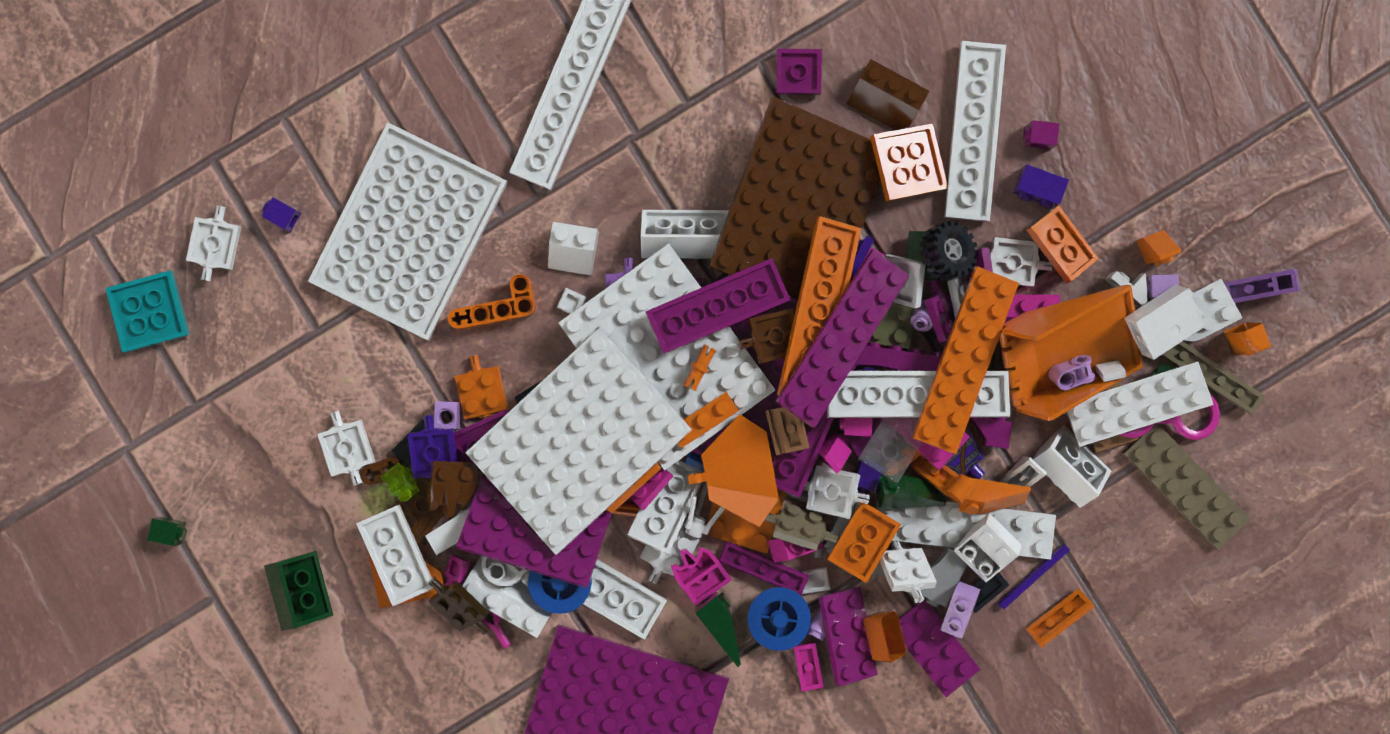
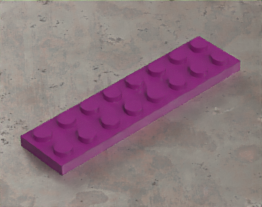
(842, 338)

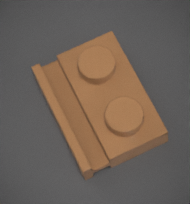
(786, 431)

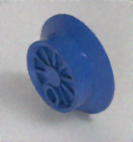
(556, 595)
(779, 618)

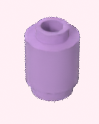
(920, 318)

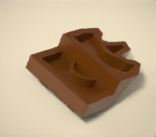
(451, 485)

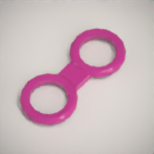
(1214, 415)

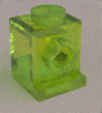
(400, 482)

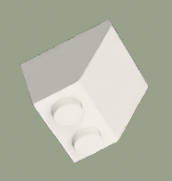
(572, 248)

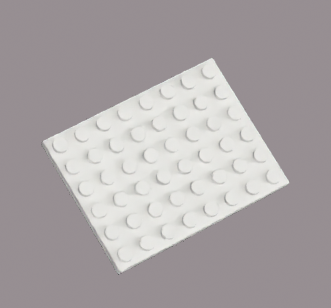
(408, 231)
(622, 317)
(578, 441)

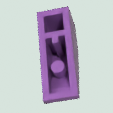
(1264, 285)

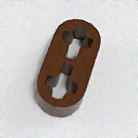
(380, 465)

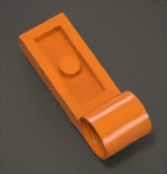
(946, 480)

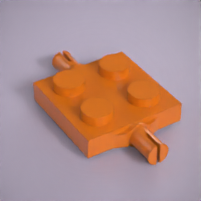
(481, 391)

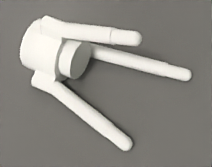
(696, 524)

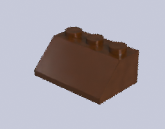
(887, 96)

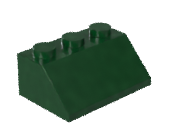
(298, 590)

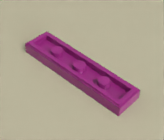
(763, 567)

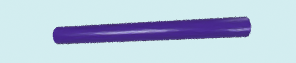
(1034, 576)

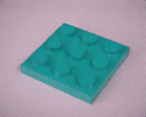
(147, 311)

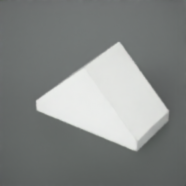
(1024, 473)

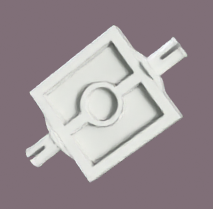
(213, 243)
(1017, 260)
(346, 448)
(833, 492)
(662, 562)
(907, 570)

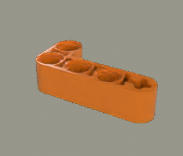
(492, 307)

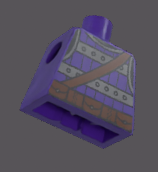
(967, 458)

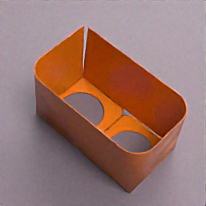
(1247, 341)
(885, 636)

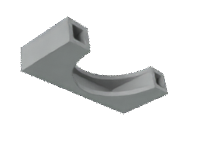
(946, 568)

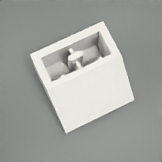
(988, 548)

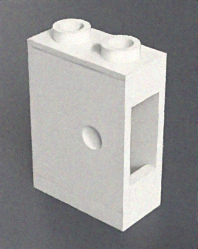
(1165, 321)

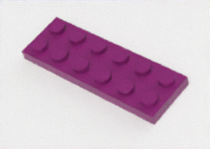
(717, 306)

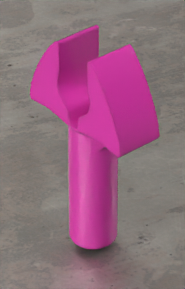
(497, 629)

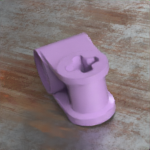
(1076, 372)

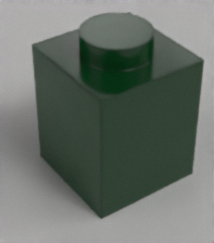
(167, 531)

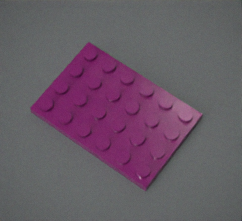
(502, 534)

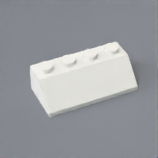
(687, 231)
(509, 602)

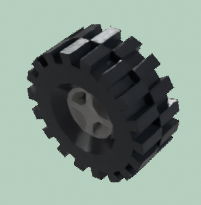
(948, 251)

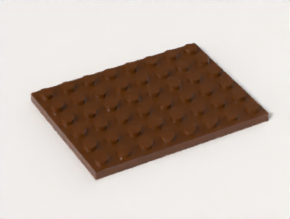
(792, 176)

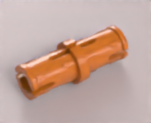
(699, 367)

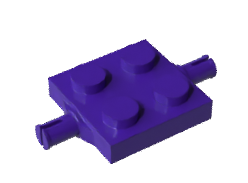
(430, 445)

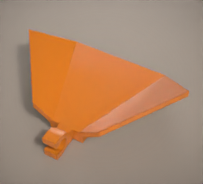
(740, 471)

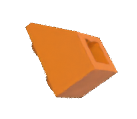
(1158, 248)

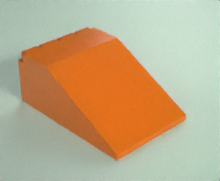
(1059, 333)

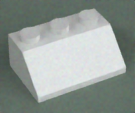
(1072, 467)

